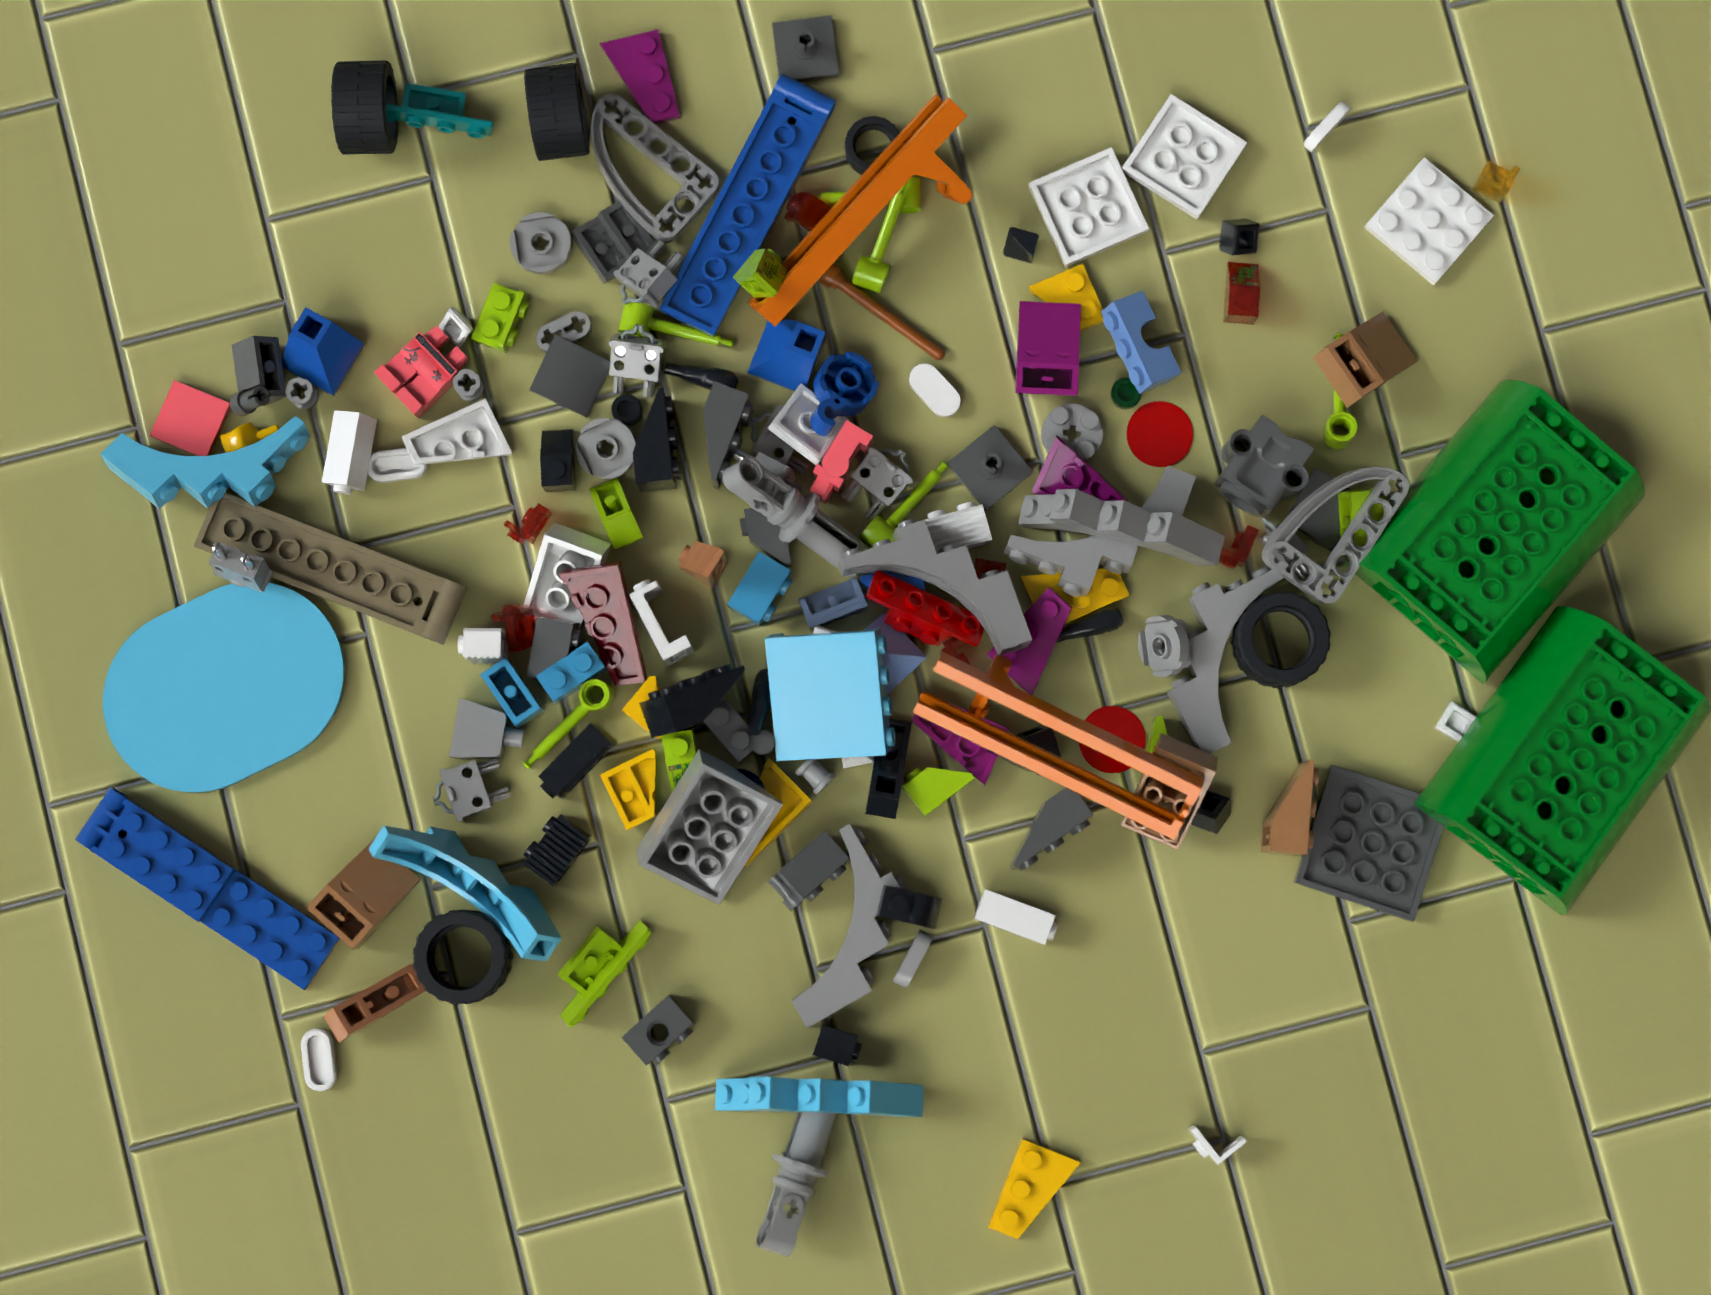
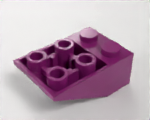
(1048, 348)

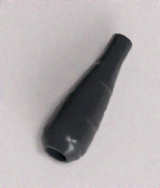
(702, 375)
(1093, 624)
(760, 702)

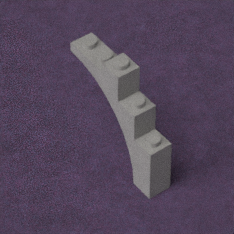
(1123, 522)
(1080, 559)
(952, 570)
(1217, 613)
(844, 979)

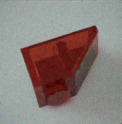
(1241, 293)

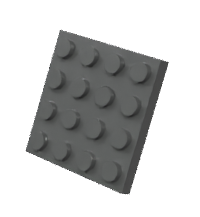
(1370, 844)

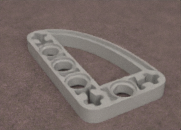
(664, 160)
(1362, 520)

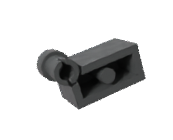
(257, 374)
(734, 733)
(808, 870)

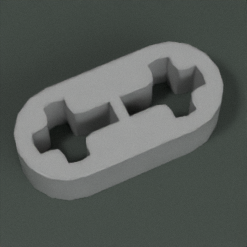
(561, 325)
(913, 958)

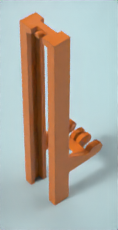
(906, 155)
(999, 687)

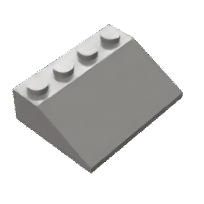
(708, 828)

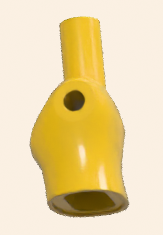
(244, 436)

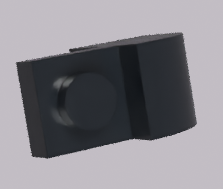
(909, 906)

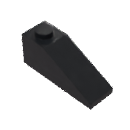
(888, 774)

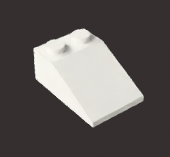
(560, 551)

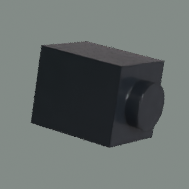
(837, 1045)

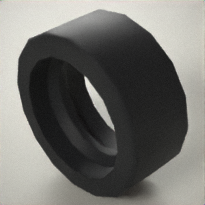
(859, 127)

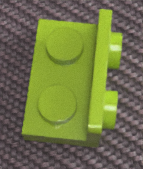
(500, 318)

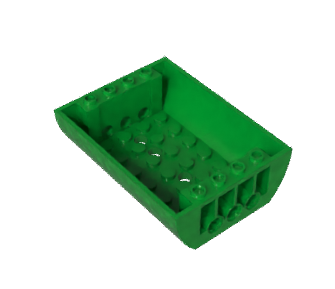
(1474, 495)
(1542, 730)

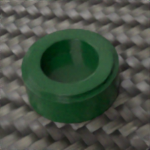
(1124, 394)

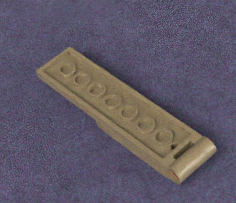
(336, 568)

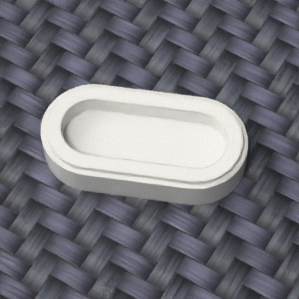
(1327, 126)
(934, 390)
(394, 466)
(319, 1059)

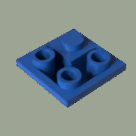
(320, 351)
(787, 353)

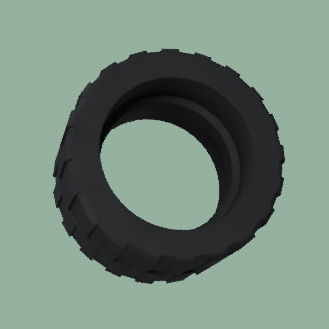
(359, 107)
(556, 111)
(1311, 618)
(425, 964)

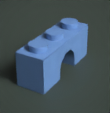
(1146, 365)

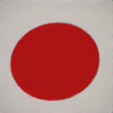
(1159, 434)
(1119, 723)

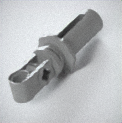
(790, 510)
(795, 1181)

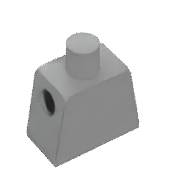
(482, 732)

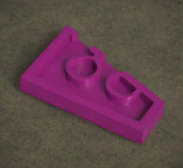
(645, 72)
(1070, 471)
(1045, 623)
(967, 753)

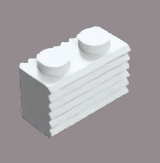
(962, 527)
(483, 645)

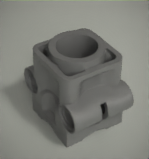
(1257, 476)

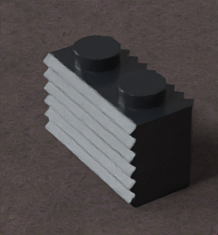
(556, 849)

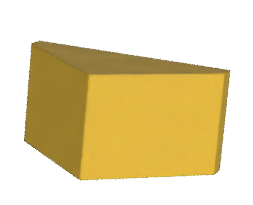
(633, 708)

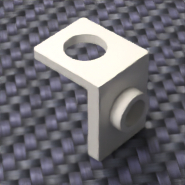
(1205, 1148)

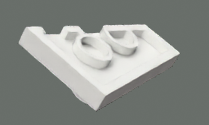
(458, 437)

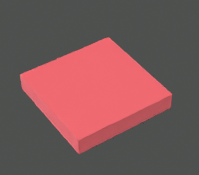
(190, 419)

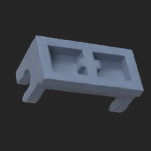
(833, 604)

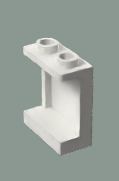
(671, 651)

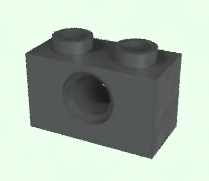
(640, 1036)

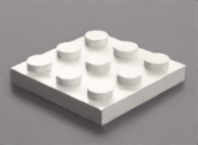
(1184, 156)
(1088, 207)
(1428, 221)

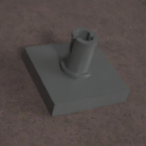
(806, 48)
(989, 468)

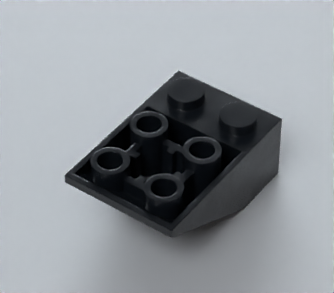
(653, 452)
(687, 700)

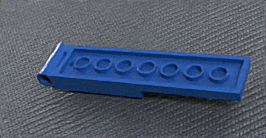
(748, 203)
(207, 888)

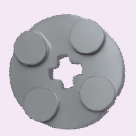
(526, 234)
(1075, 416)
(591, 440)
(1176, 653)

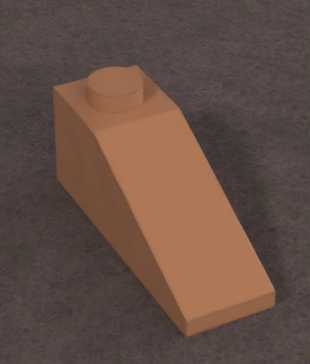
(703, 562)
(373, 1003)

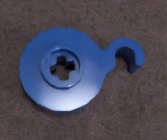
(836, 397)

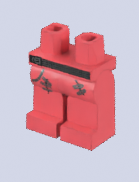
(421, 372)
(838, 459)

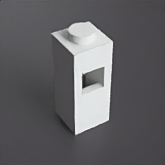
(349, 451)
(1016, 917)

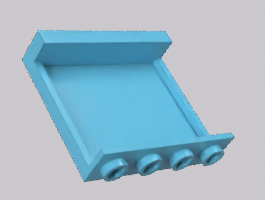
(829, 695)

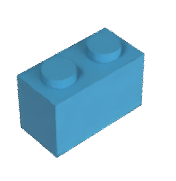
(760, 588)
(571, 673)
(512, 692)

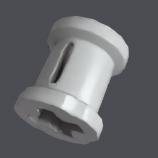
(461, 380)
(292, 393)
(815, 775)

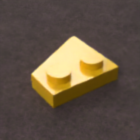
(1075, 288)
(633, 789)

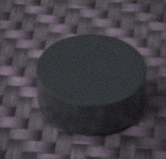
(627, 409)

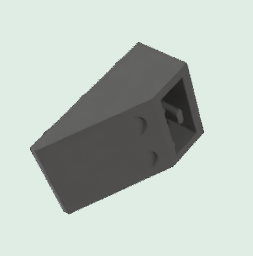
(724, 418)
(1053, 820)

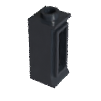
(574, 762)

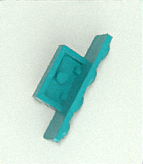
(437, 109)

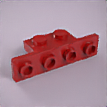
(922, 612)

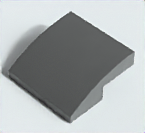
(611, 240)
(570, 376)
(1323, 523)

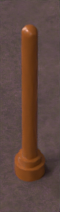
(836, 279)

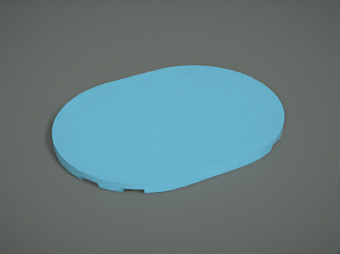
(223, 687)

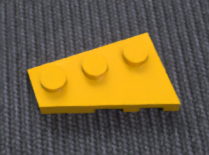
(1104, 591)
(793, 800)
(1029, 1186)

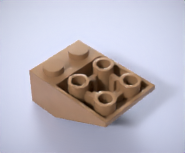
(1364, 359)
(1188, 758)
(1288, 821)
(362, 897)

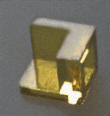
(1495, 181)

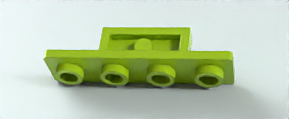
(595, 967)

